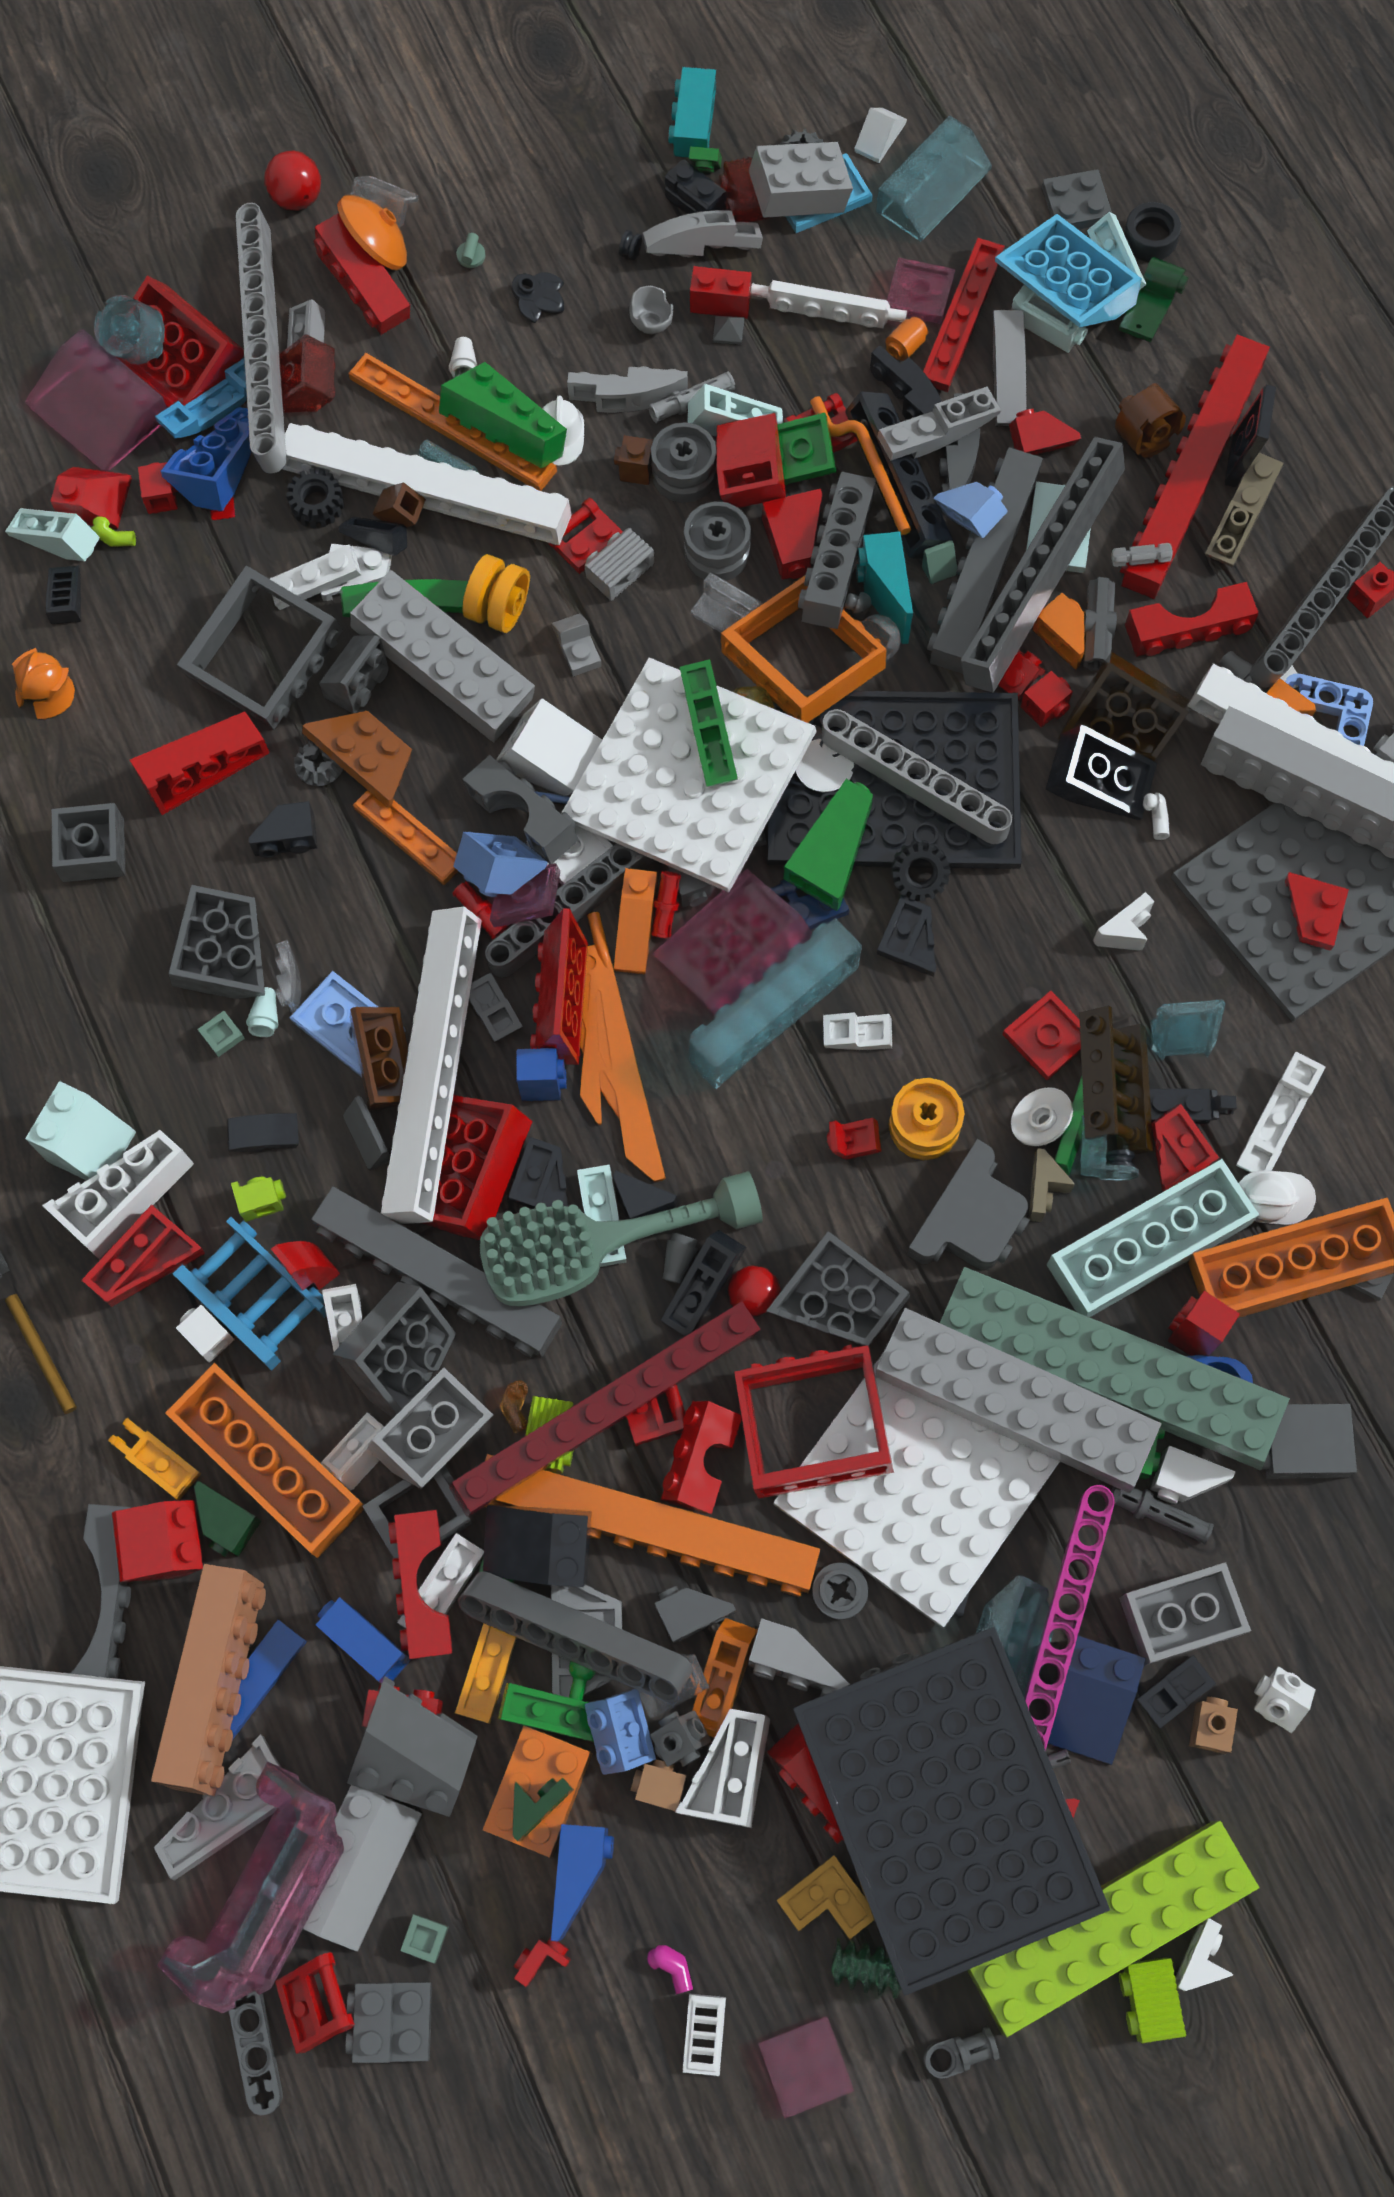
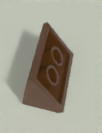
(380, 1053)

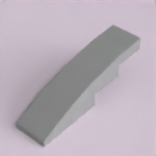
(1009, 364)

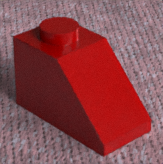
(1041, 432)

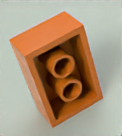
(532, 1765)

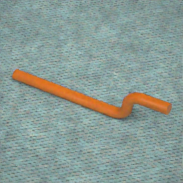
(873, 458)

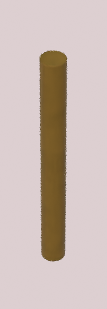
(40, 1354)

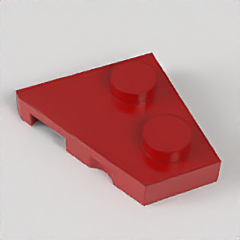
(1317, 909)
(1180, 1147)

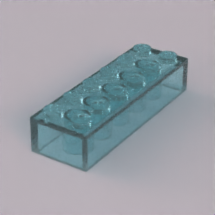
(774, 1002)

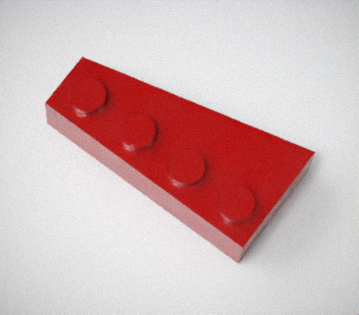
(361, 276)
(198, 761)

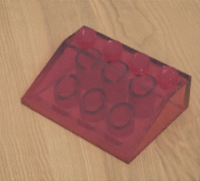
(95, 401)
(732, 942)

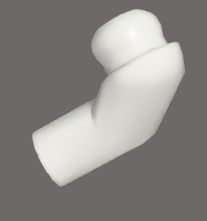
(1160, 820)

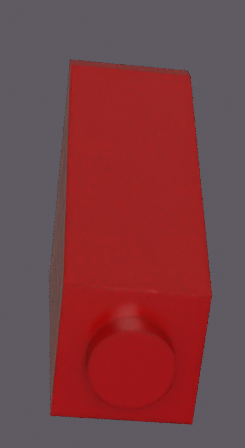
(792, 530)

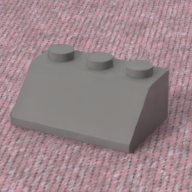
(429, 1430)

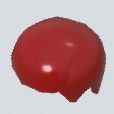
(755, 1288)

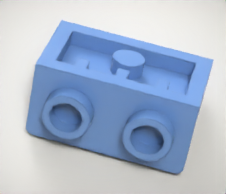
(620, 1732)

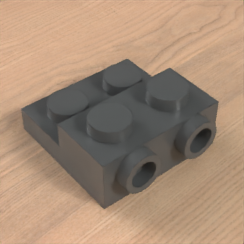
(390, 2022)

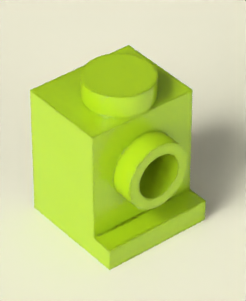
(258, 1197)

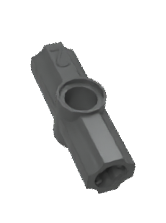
(1099, 623)

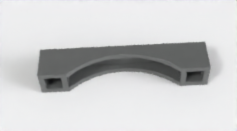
(115, 1596)

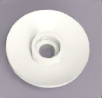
(1041, 1116)

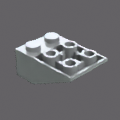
(789, 1655)

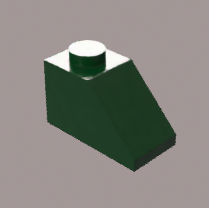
(224, 1521)

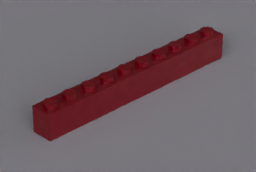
(603, 1409)

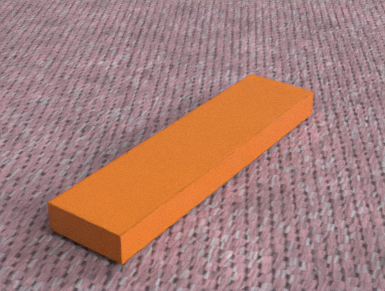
(409, 836)

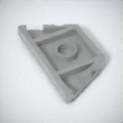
(593, 1604)

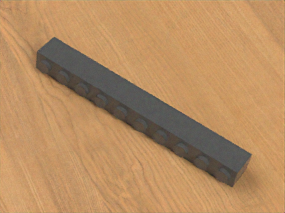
(1043, 565)

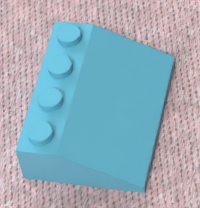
(1072, 273)

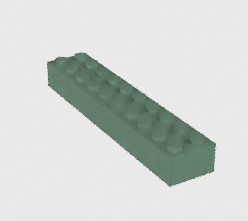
(1140, 1375)

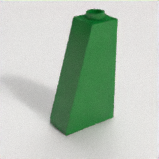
(829, 850)

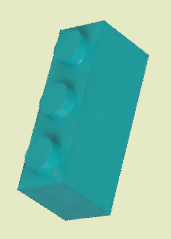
(693, 110)

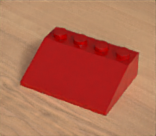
(193, 348)
(561, 988)
(477, 1163)

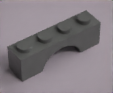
(497, 788)

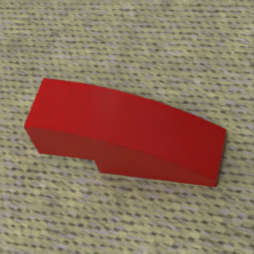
(305, 1263)

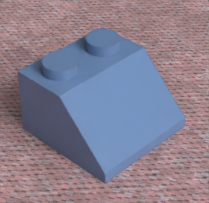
(497, 862)

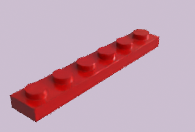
(962, 314)

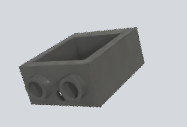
(380, 1520)

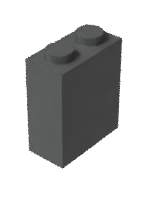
(1313, 1443)

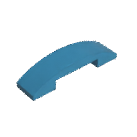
(208, 407)

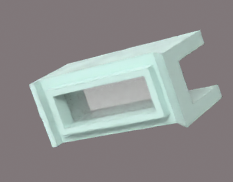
(1047, 321)

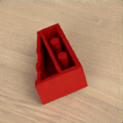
(141, 1257)
(799, 1771)

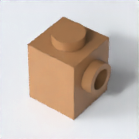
(1213, 1726)
(659, 1785)

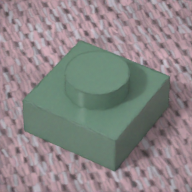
(221, 1033)
(424, 1938)

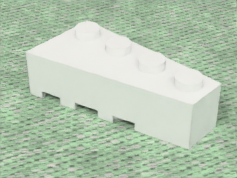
(120, 1193)

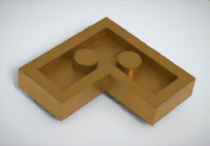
(828, 1889)

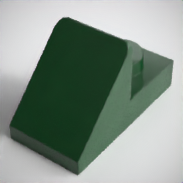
(528, 1813)

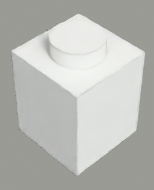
(204, 1332)

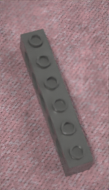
(837, 553)

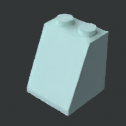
(78, 1133)

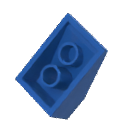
(580, 1863)

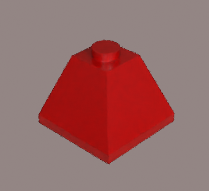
(91, 494)

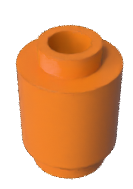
(906, 338)

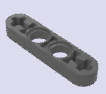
(260, 2038)

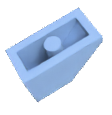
(973, 507)

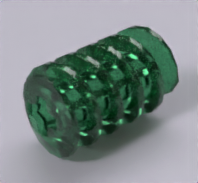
(863, 1967)

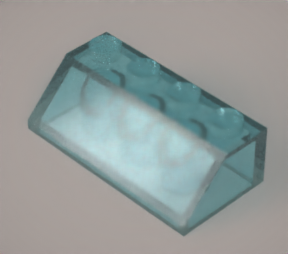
(933, 179)

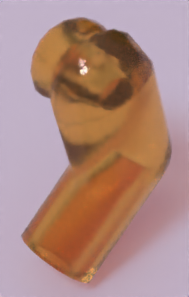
(512, 1403)

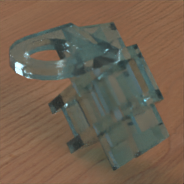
(1094, 1160)

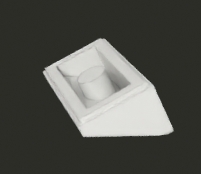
(350, 1458)

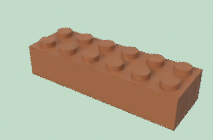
(209, 1681)

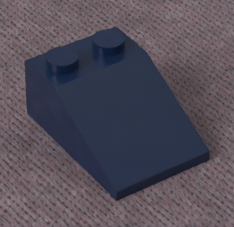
(1096, 1700)

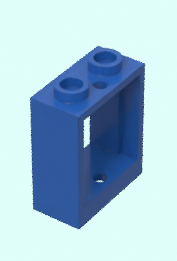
(361, 1640)

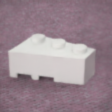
(731, 1772)

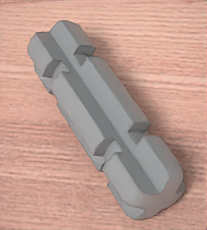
(1141, 554)

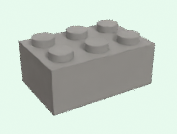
(800, 179)
(1184, 1614)

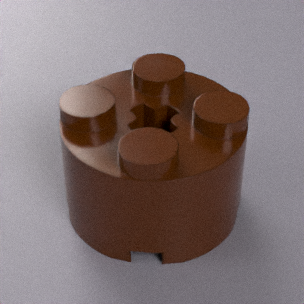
(1149, 420)

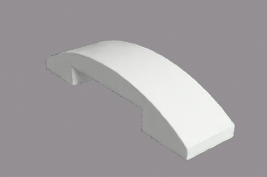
(1280, 1114)

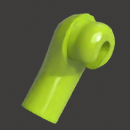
(111, 537)

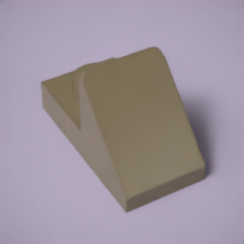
(1046, 1177)

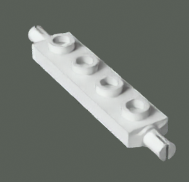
(828, 304)

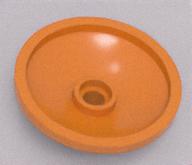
(374, 230)

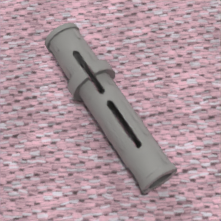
(678, 401)

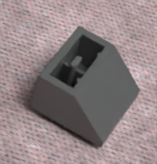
(355, 673)

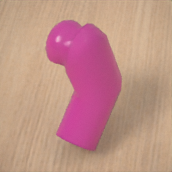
(673, 1963)

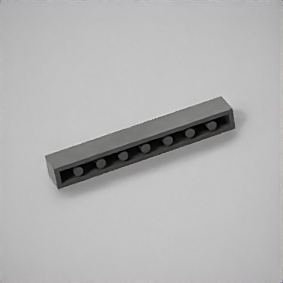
(985, 563)
(434, 1270)

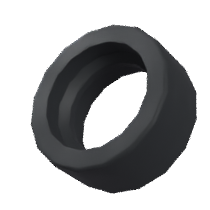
(1153, 213)

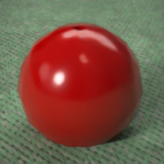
(292, 180)

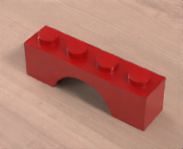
(1156, 629)
(426, 1629)

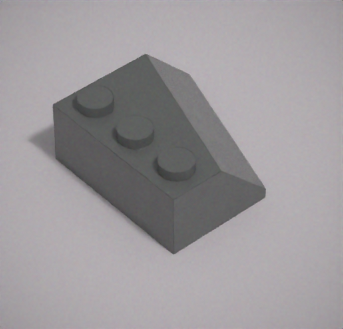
(218, 946)
(840, 1294)
(396, 1348)
(412, 1752)

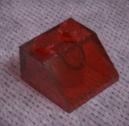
(307, 375)

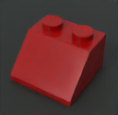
(157, 1541)

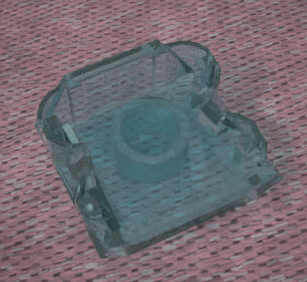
(1186, 1028)

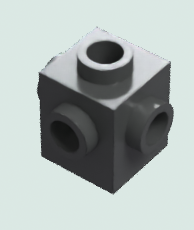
(680, 1738)

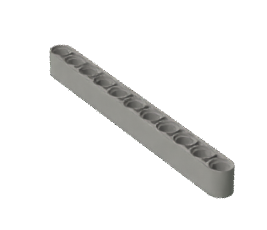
(260, 339)

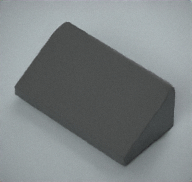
(366, 1134)

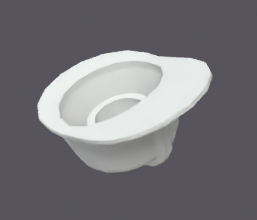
(573, 421)
(1279, 1196)

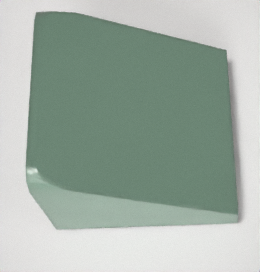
(940, 562)

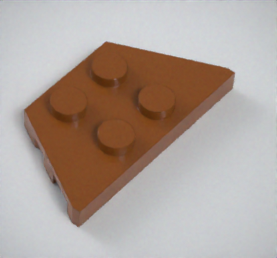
(363, 750)

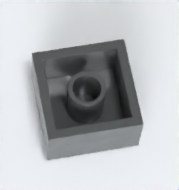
(88, 842)

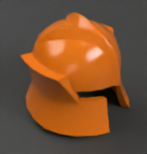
(43, 677)

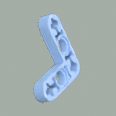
(1347, 713)

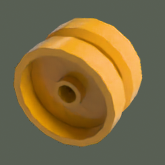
(496, 593)
(941, 1129)

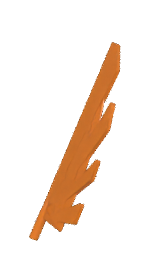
(611, 1060)

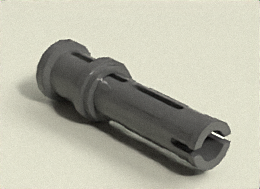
(1140, 1507)

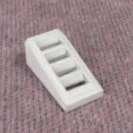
(708, 2002)

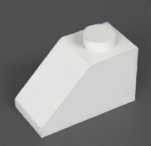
(1186, 1476)

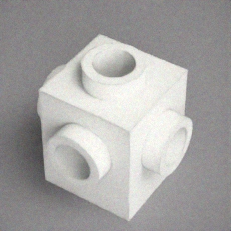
(1283, 1698)

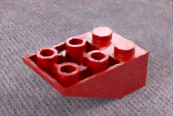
(750, 461)

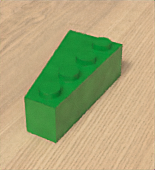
(504, 413)

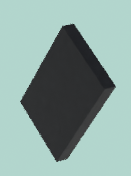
(1250, 435)

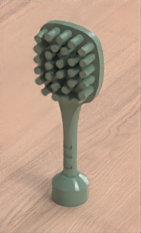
(560, 1249)

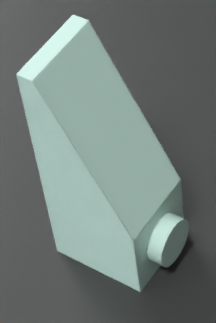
(717, 406)
(54, 532)

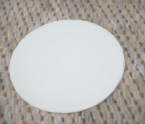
(822, 770)

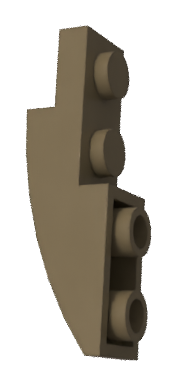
(1244, 510)

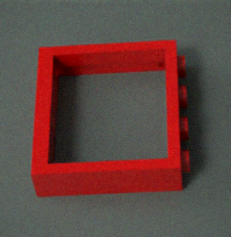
(824, 1473)

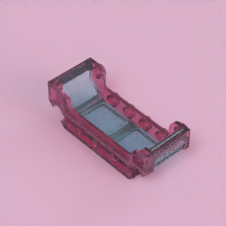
(267, 1901)

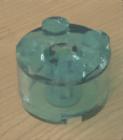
(130, 330)

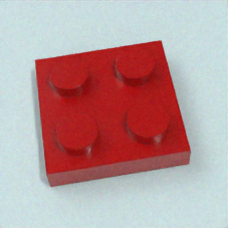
(1046, 1035)

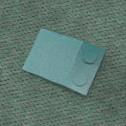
(885, 578)

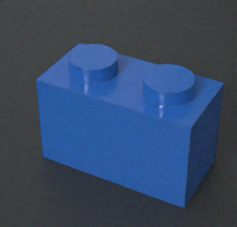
(540, 1074)

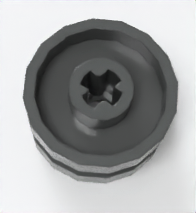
(684, 462)
(717, 540)

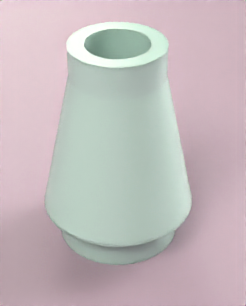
(263, 1015)

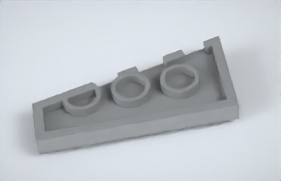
(219, 1818)

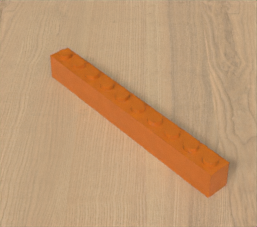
(673, 1531)

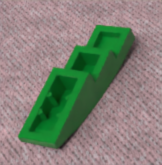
(445, 594)
(708, 723)

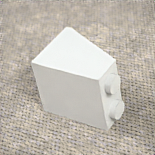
(549, 749)

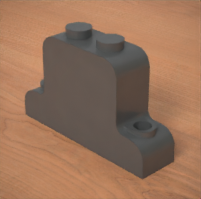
(973, 1216)

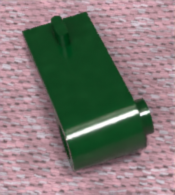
(1154, 299)

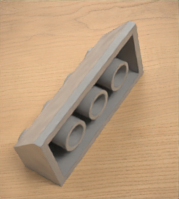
(374, 1840)

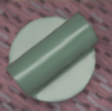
(471, 253)

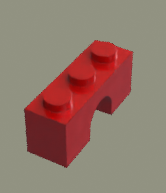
(688, 1481)

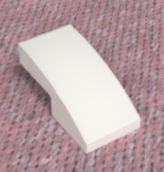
(857, 1033)

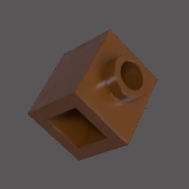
(634, 460)
(399, 505)

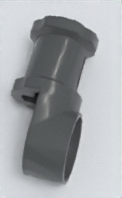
(960, 2052)

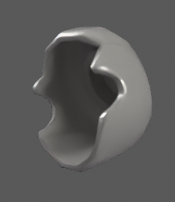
(650, 310)

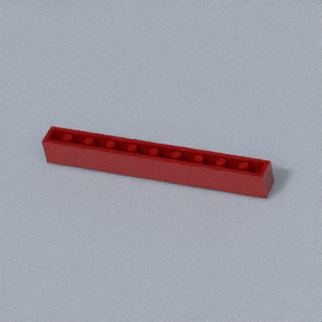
(1197, 460)

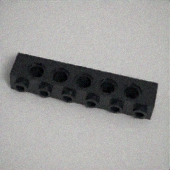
(905, 475)

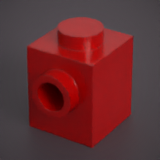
(155, 490)
(1372, 590)
(1047, 699)

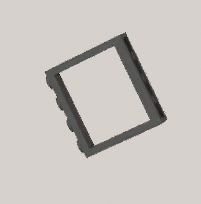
(221, 624)

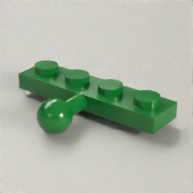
(549, 1710)

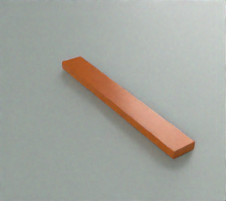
(424, 406)

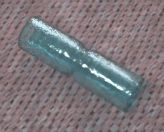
(437, 454)

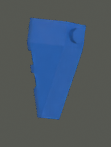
(214, 464)

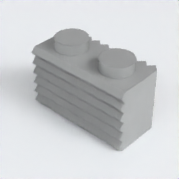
(619, 563)

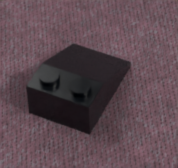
(1100, 773)
(537, 1544)

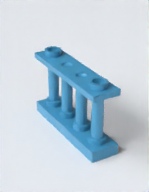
(243, 1323)

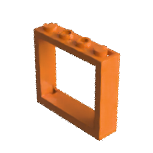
(737, 649)

